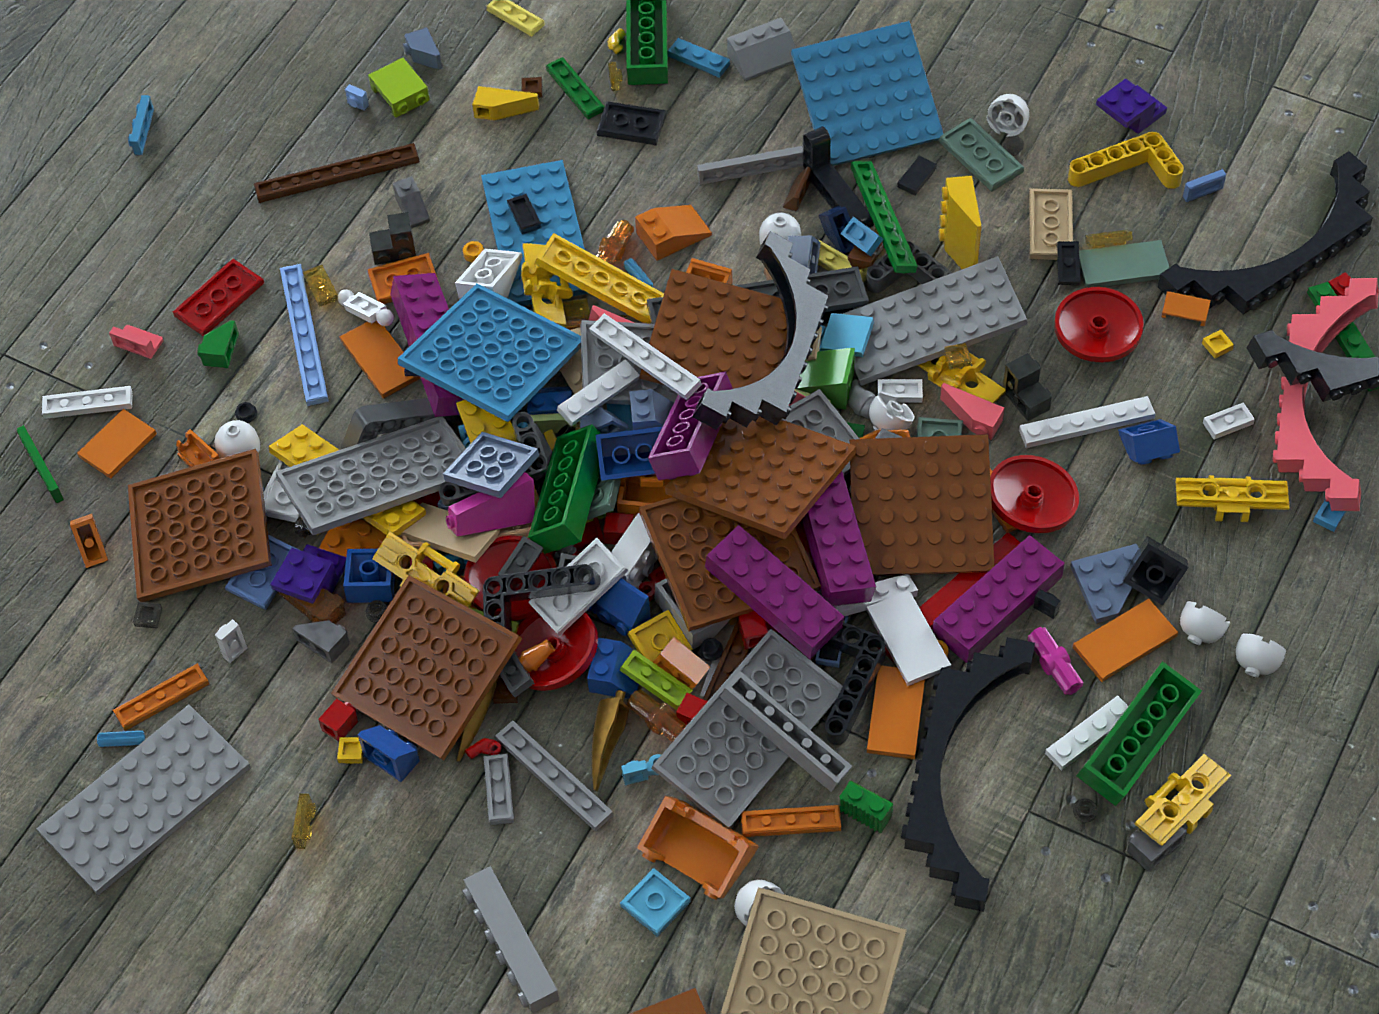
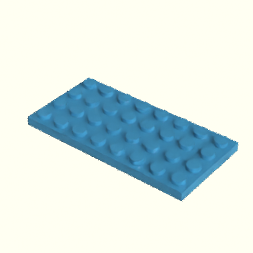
(552, 201)

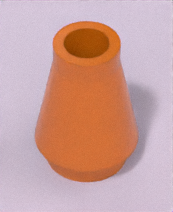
(536, 655)

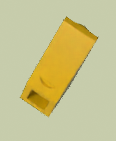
(502, 103)

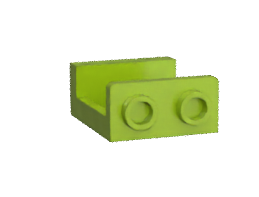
(399, 87)

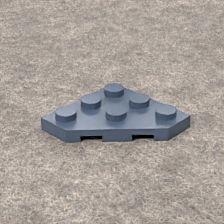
(1102, 581)

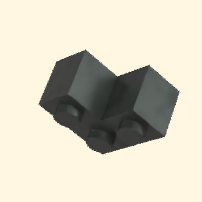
(393, 243)
(1024, 388)

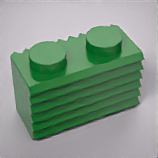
(865, 806)

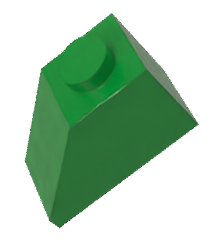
(219, 345)

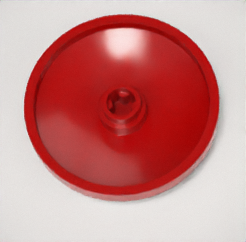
(1098, 324)
(1033, 494)
(490, 565)
(572, 652)

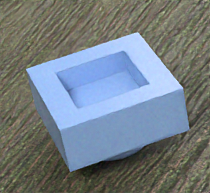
(356, 97)

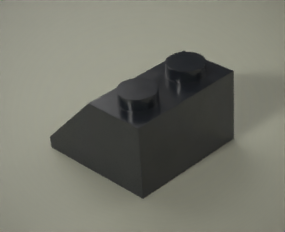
(1155, 570)

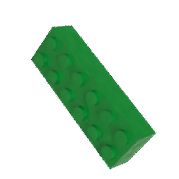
(646, 42)
(567, 491)
(1139, 733)

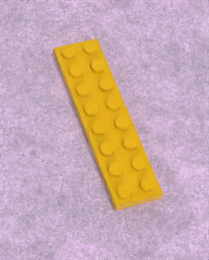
(304, 445)

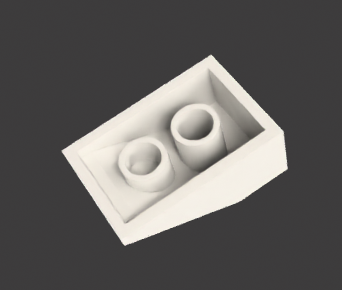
(491, 270)

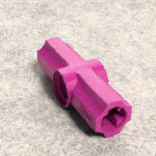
(1055, 661)

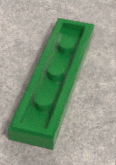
(575, 88)
(39, 464)

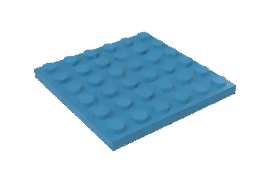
(868, 92)
(491, 352)

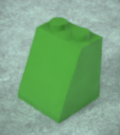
(832, 374)

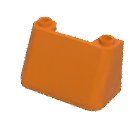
(697, 846)

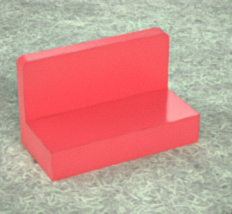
(136, 340)

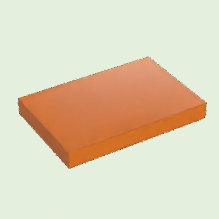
(382, 276)
(117, 443)

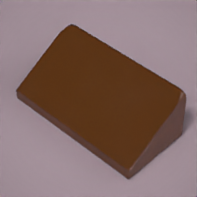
(798, 190)
(861, 259)

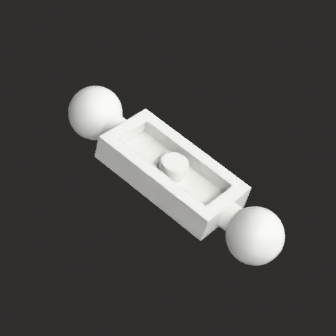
(365, 307)

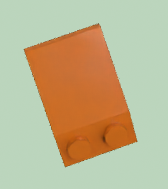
(670, 229)

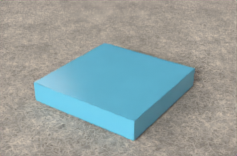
(847, 332)
(655, 902)

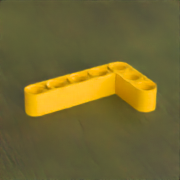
(1126, 155)

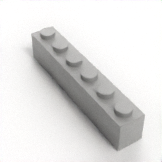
(785, 731)
(511, 940)

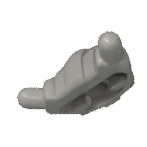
(860, 399)

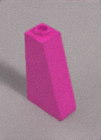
(487, 512)

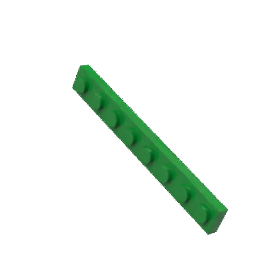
(883, 217)

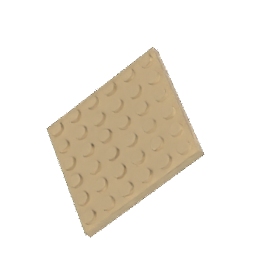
(812, 960)

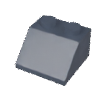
(649, 409)

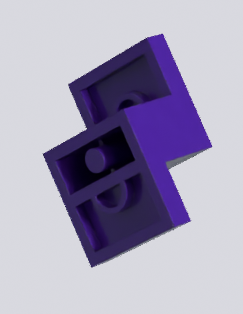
(1131, 106)
(308, 572)

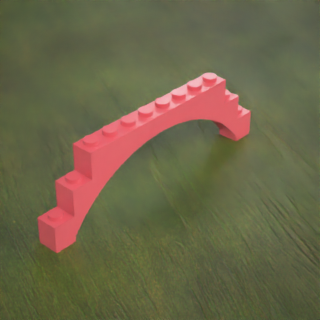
(1296, 446)

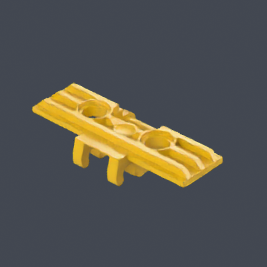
(538, 285)
(958, 377)
(1232, 495)
(395, 549)
(1188, 806)

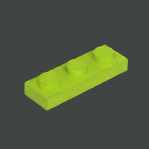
(655, 679)

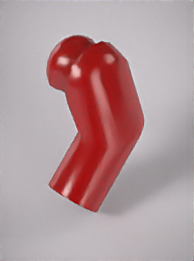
(483, 746)

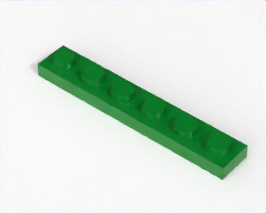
(1350, 337)

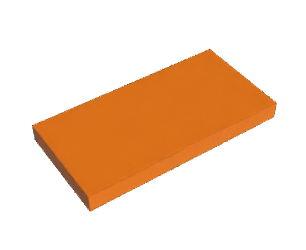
(377, 357)
(1125, 640)
(895, 715)

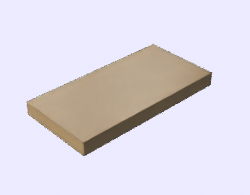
(1049, 221)
(434, 530)

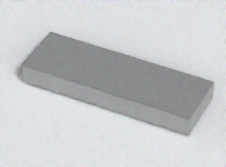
(498, 789)

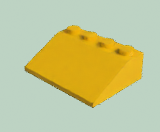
(960, 221)

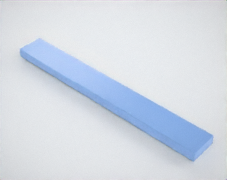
(304, 335)

